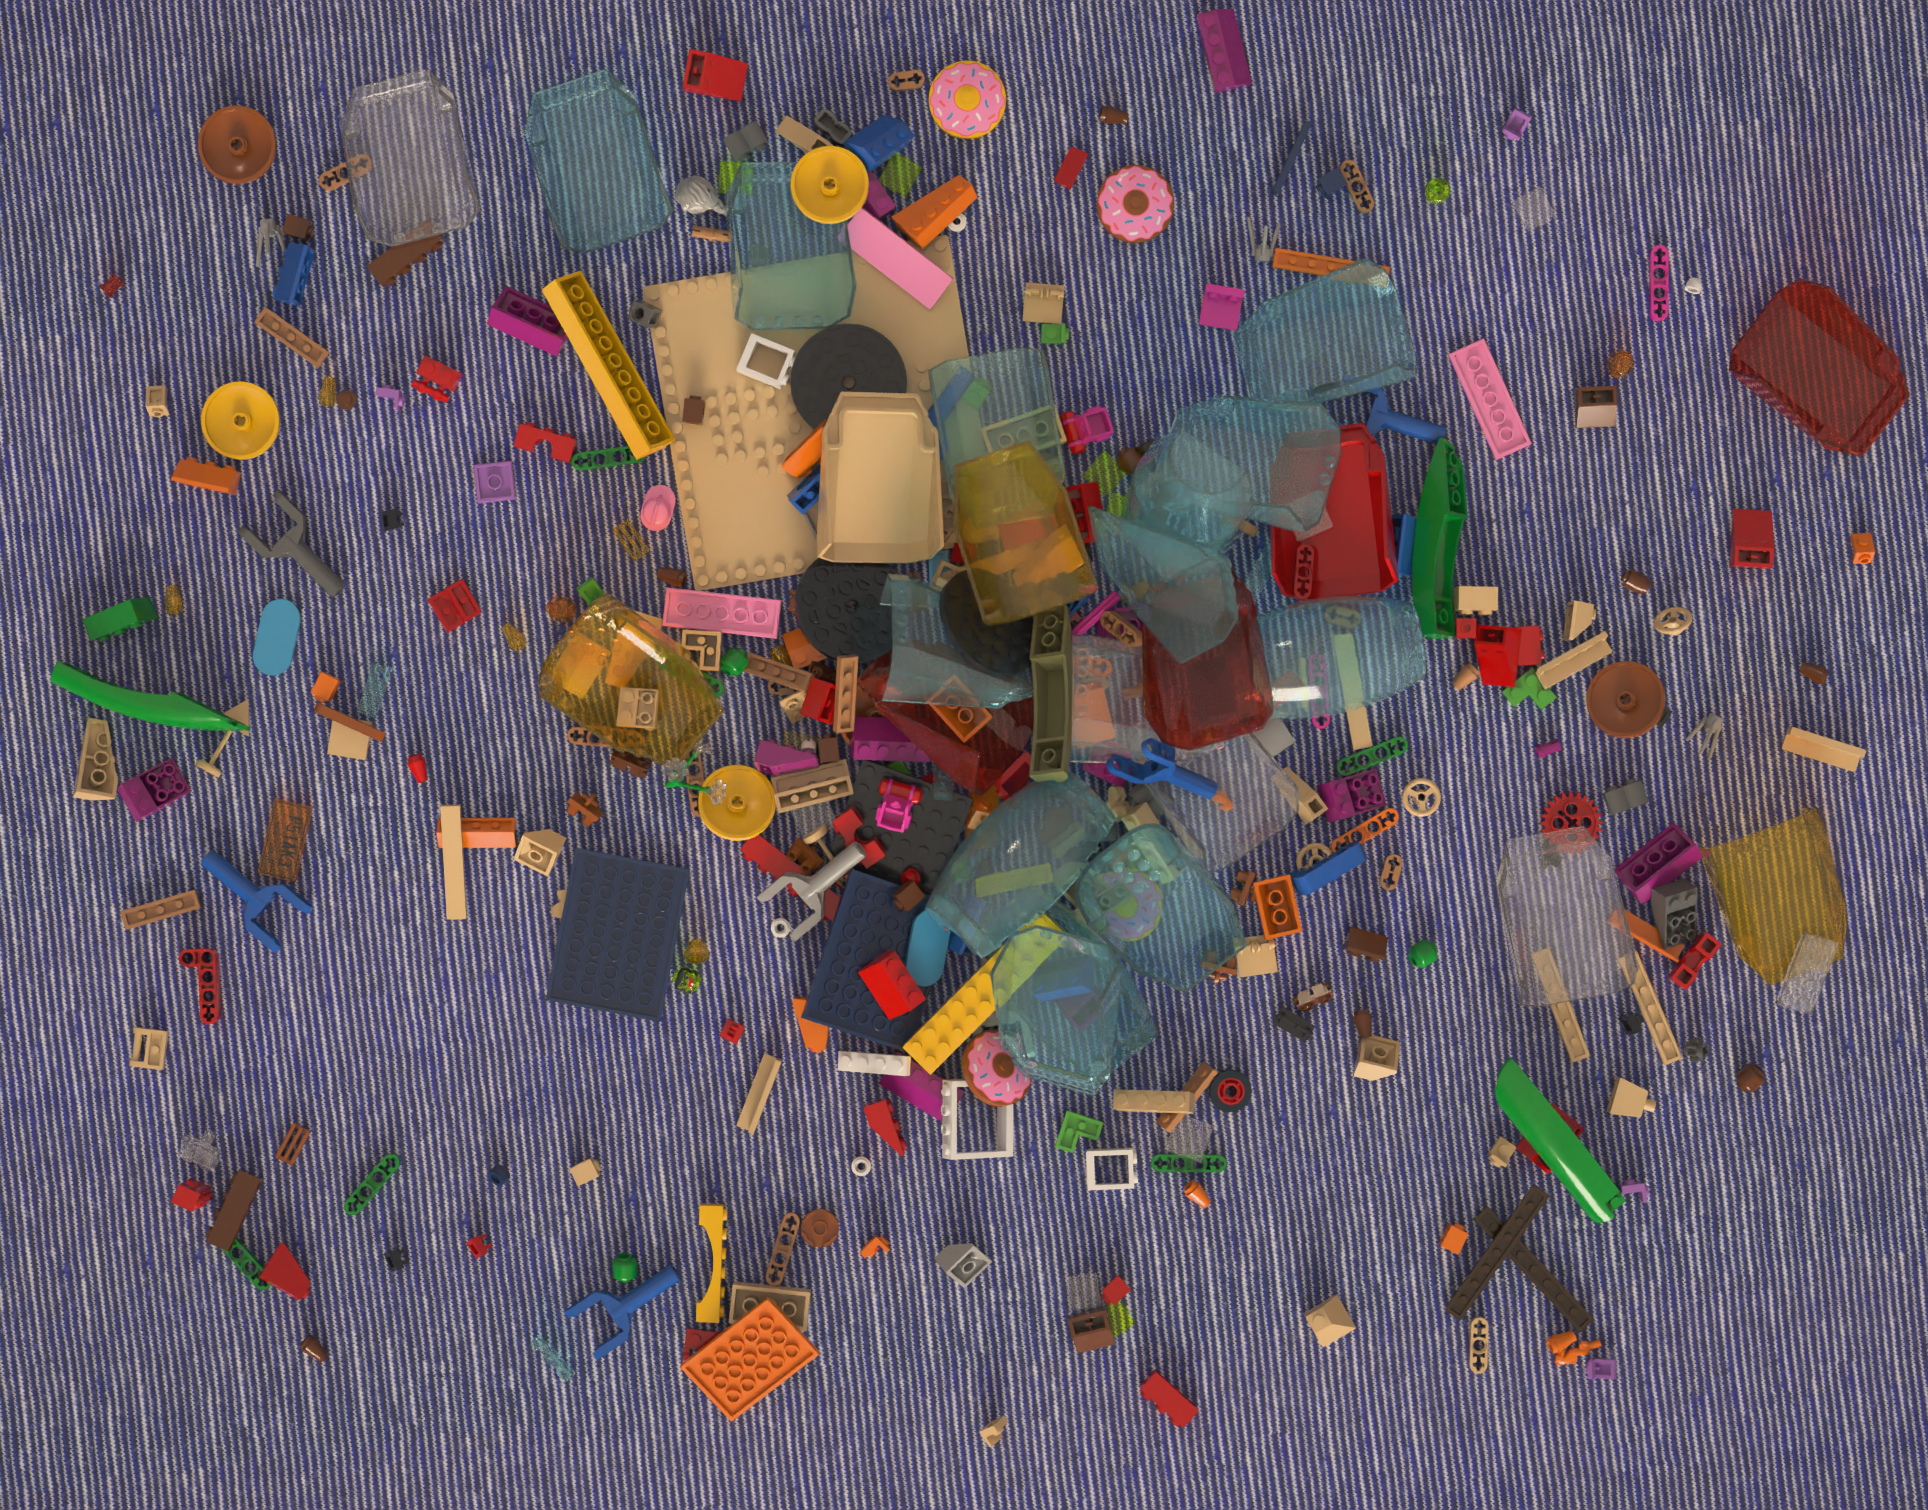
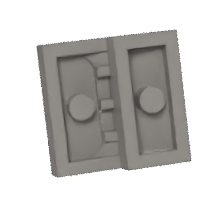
(1275, 736)

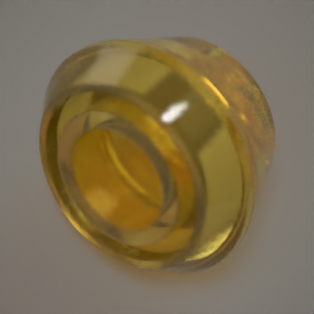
(696, 952)

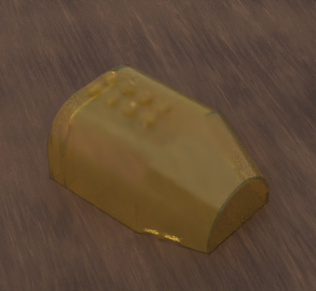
(1018, 535)
(618, 649)

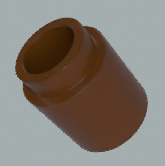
(1635, 581)

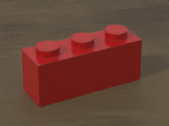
(1168, 1399)

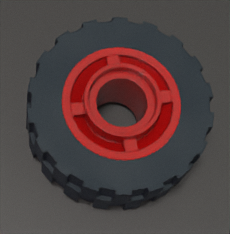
(1238, 1099)

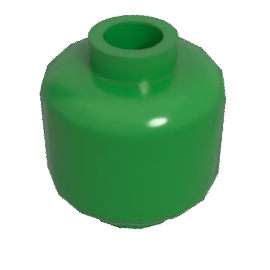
(734, 661)
(1423, 953)
(624, 1267)

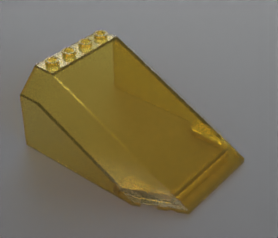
(1777, 888)

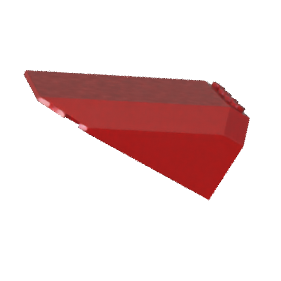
(1360, 548)

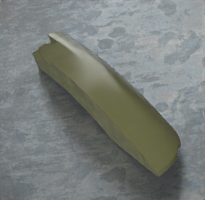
(1052, 695)

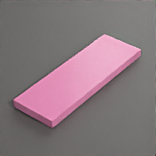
(897, 258)
(1489, 399)
(722, 613)

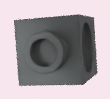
(650, 317)

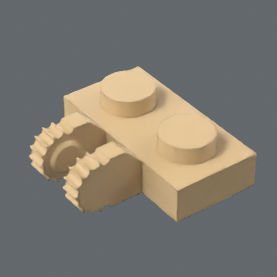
(1116, 802)

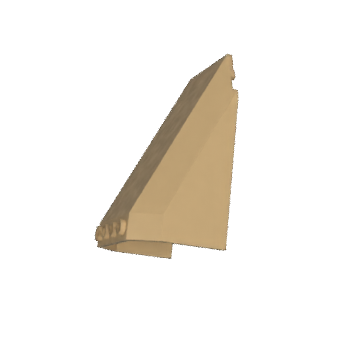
(879, 481)

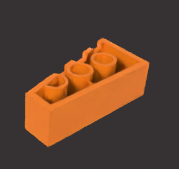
(934, 211)

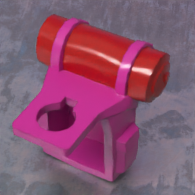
(1087, 427)
(896, 804)

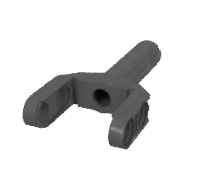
(294, 546)

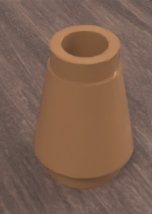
(1465, 676)

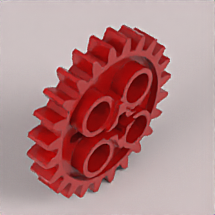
(1582, 809)

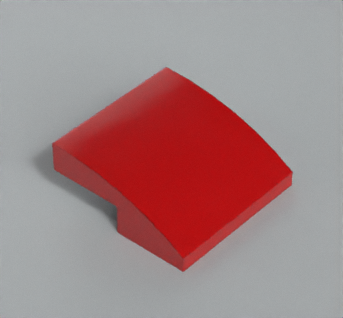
(454, 606)

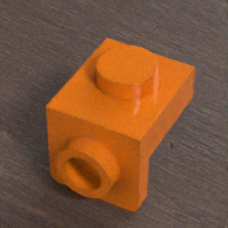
(1863, 548)

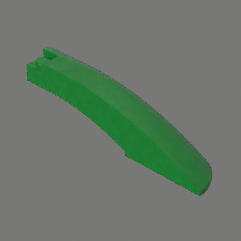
(1436, 541)
(169, 710)
(1556, 1143)

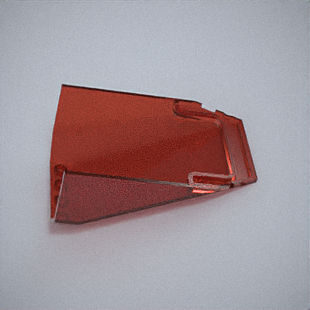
(1821, 367)
(1213, 694)
(969, 764)

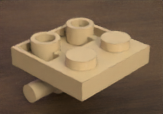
(638, 708)

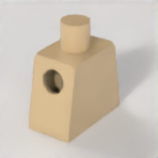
(1629, 1099)

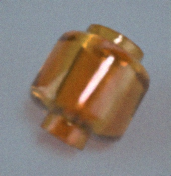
(1620, 363)
(561, 609)

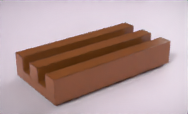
(285, 1158)

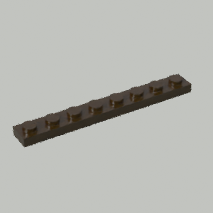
(1497, 1252)
(1537, 1273)

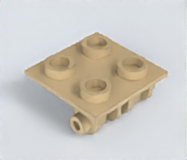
(1043, 303)
(792, 706)
(1257, 957)

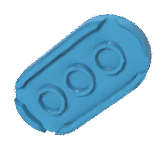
(276, 637)
(926, 950)

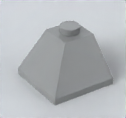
(962, 1262)

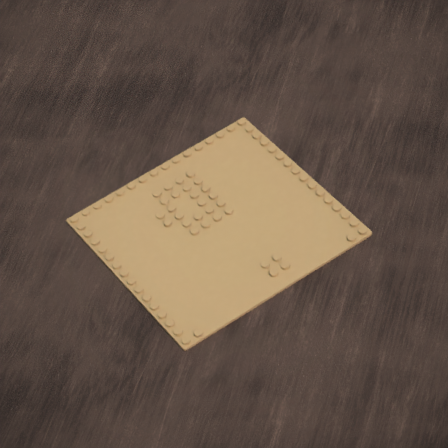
(731, 465)

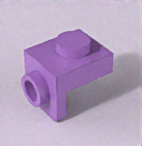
(1516, 124)
(388, 392)
(1631, 1186)
(1601, 1368)

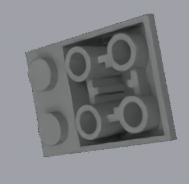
(1675, 912)

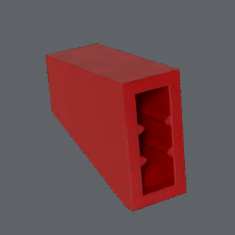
(286, 1274)

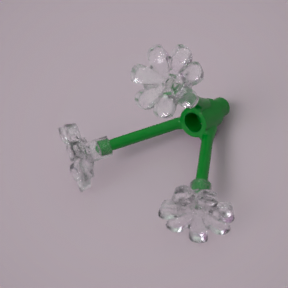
(678, 770)

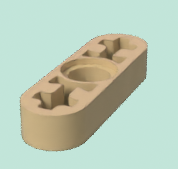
(1473, 1358)

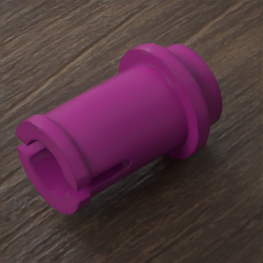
(1547, 748)

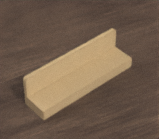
(1822, 749)

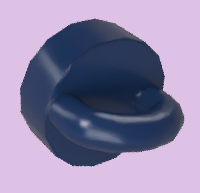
(499, 1175)

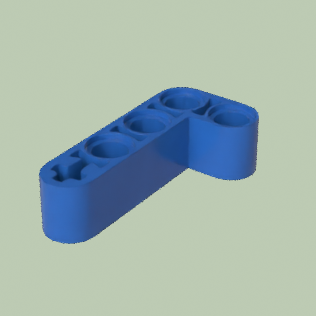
(1328, 869)

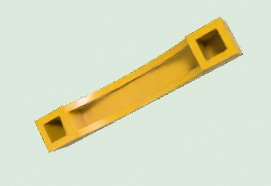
(712, 1218)

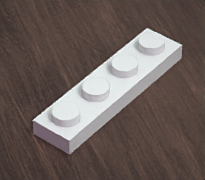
(874, 1063)

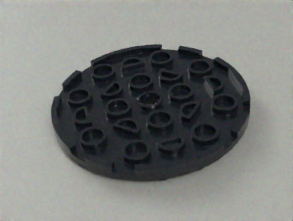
(839, 354)
(824, 614)
(990, 649)

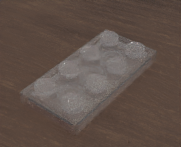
(1807, 973)

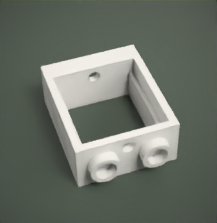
(748, 353)
(1090, 1170)

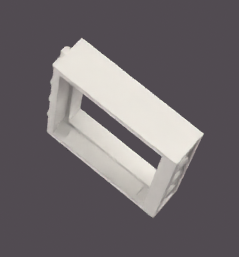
(949, 1126)

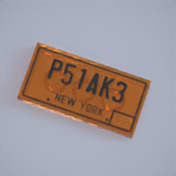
(285, 840)

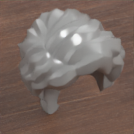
(698, 195)

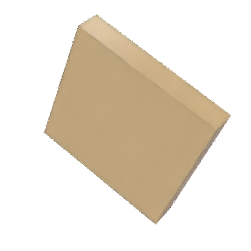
(348, 742)

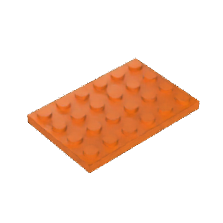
(749, 1359)

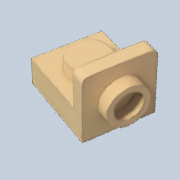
(156, 401)
(1501, 1152)
(992, 1431)

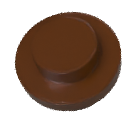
(346, 399)

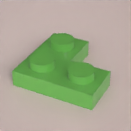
(1529, 685)
(1075, 1125)

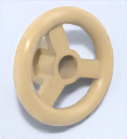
(1673, 623)
(1408, 791)
(1314, 847)

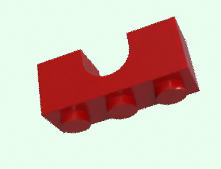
(529, 436)
(846, 824)
(1700, 951)
(192, 1194)

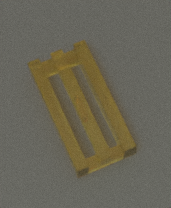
(622, 526)

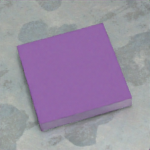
(494, 482)

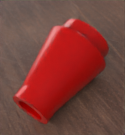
(418, 767)

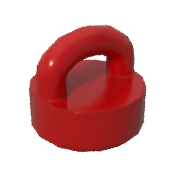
(912, 875)

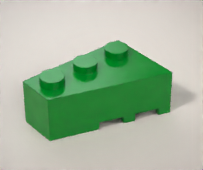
(119, 618)

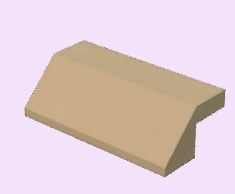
(812, 786)

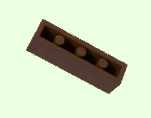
(401, 258)
(234, 1210)

